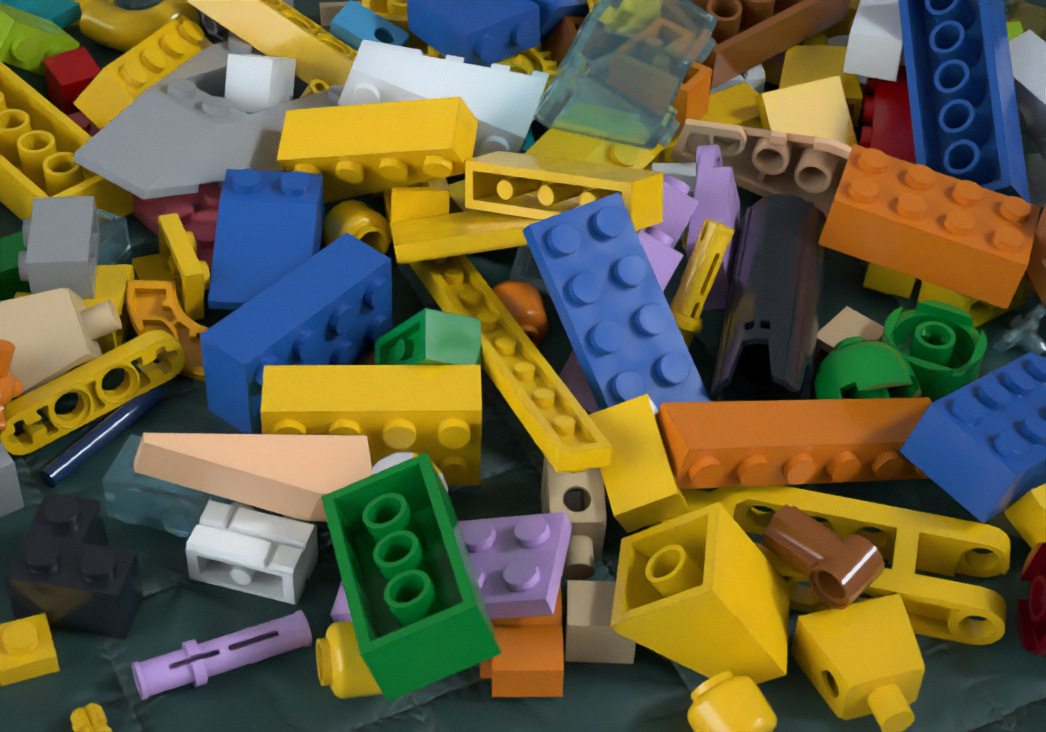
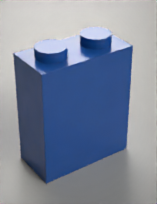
(476, 28)

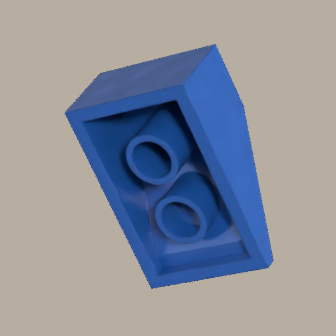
(263, 231)

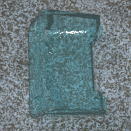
(627, 71)

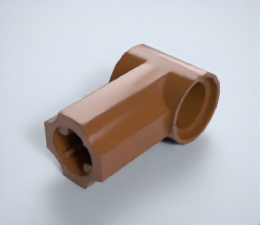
(834, 565)

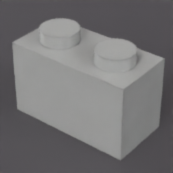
(61, 245)

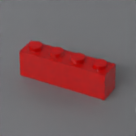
(888, 117)

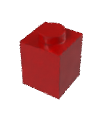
(69, 76)

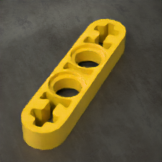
(92, 400)

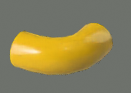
(126, 28)

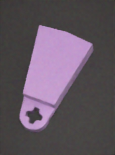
(718, 202)

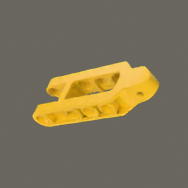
(908, 543)

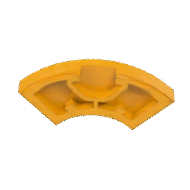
(158, 307)

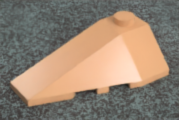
(771, 160)
(258, 469)

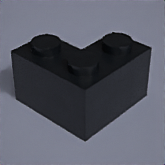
(72, 572)

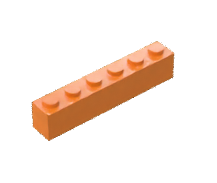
(789, 441)

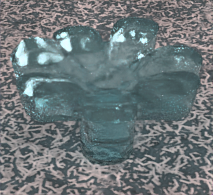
(1022, 333)

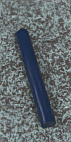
(99, 436)

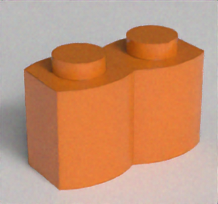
(530, 656)

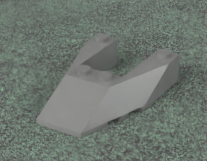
(188, 131)

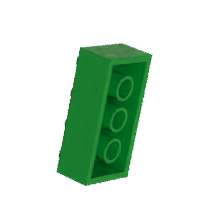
(408, 578)

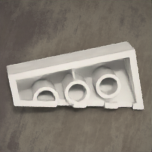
(495, 95)

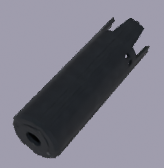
(772, 303)

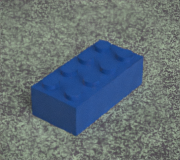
(311, 316)
(986, 438)

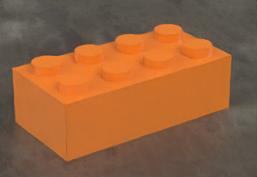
(931, 226)

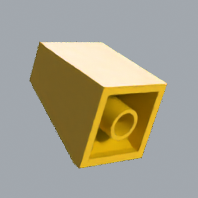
(703, 597)

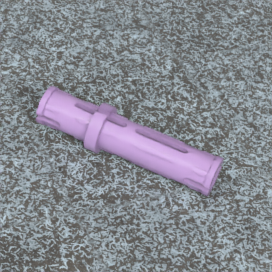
(221, 654)

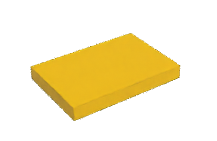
(456, 235)

